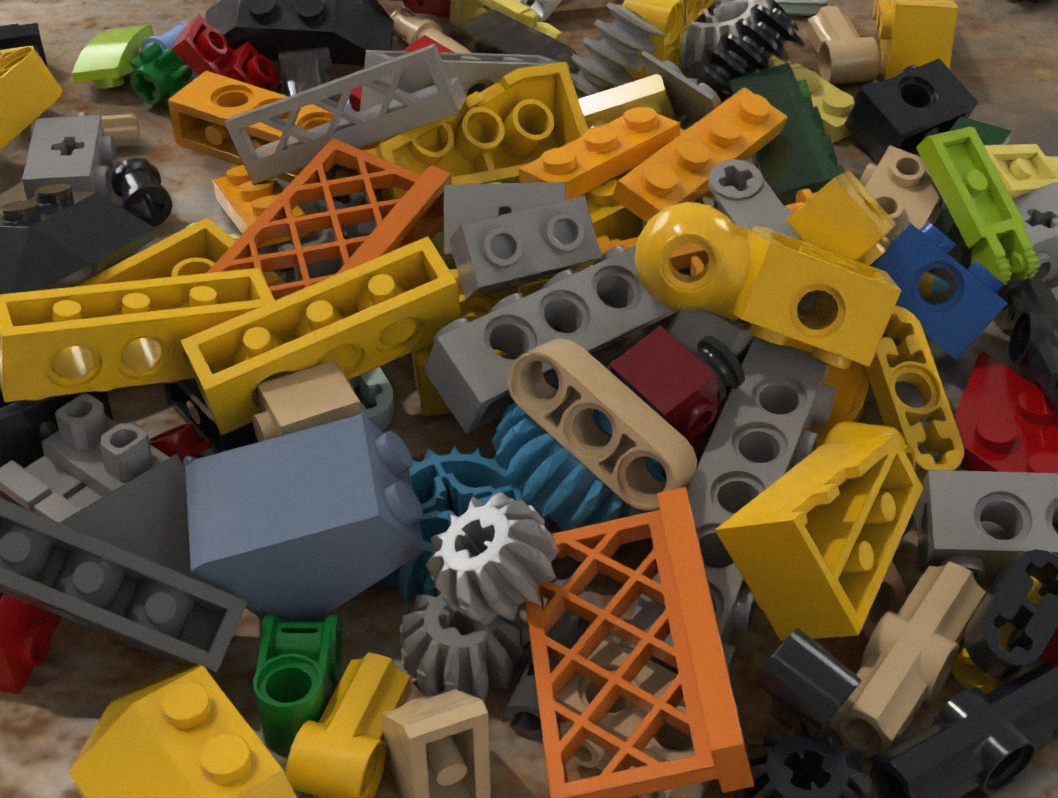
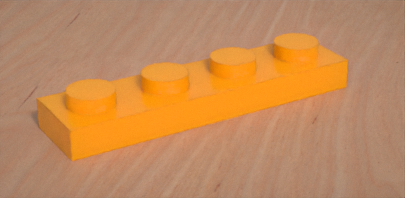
(683, 166)

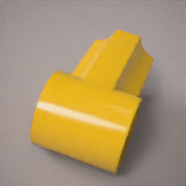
(347, 746)

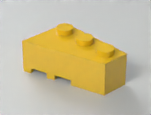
(825, 536)

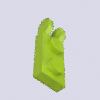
(979, 203)

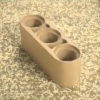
(570, 421)

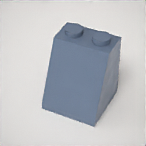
(304, 517)

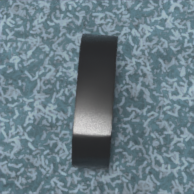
(1006, 603)

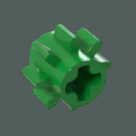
(158, 74)

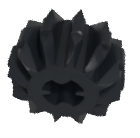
(804, 768)

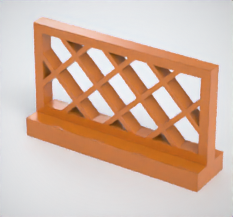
(404, 219)
(695, 652)

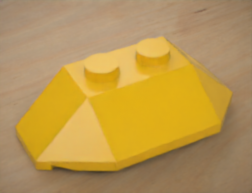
(176, 742)

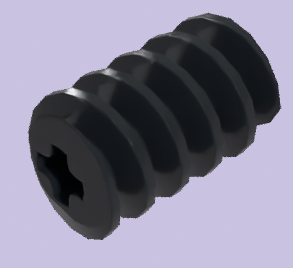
(750, 51)

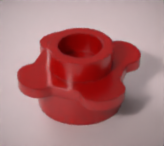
(181, 441)

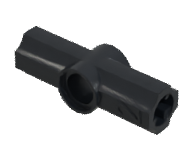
(1034, 334)
(975, 741)

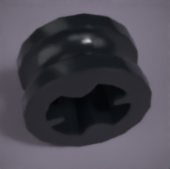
(722, 362)

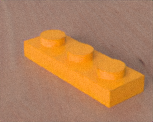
(603, 152)
(247, 201)

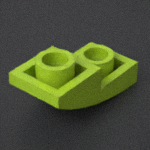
(109, 54)

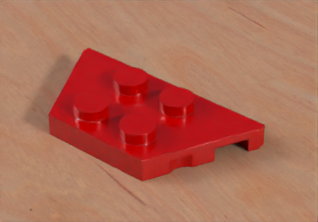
(1006, 422)

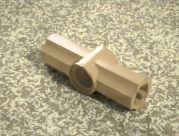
(908, 659)

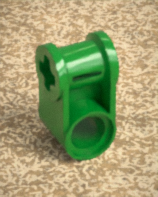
(295, 675)

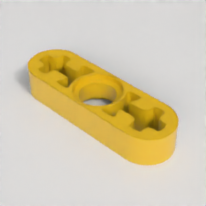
(916, 367)

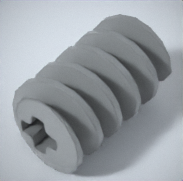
(614, 51)

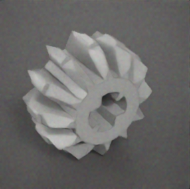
(492, 558)
(458, 652)

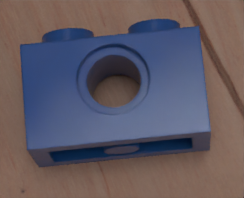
(969, 308)

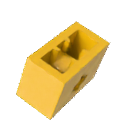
(844, 220)

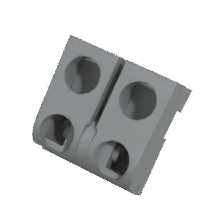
(80, 462)

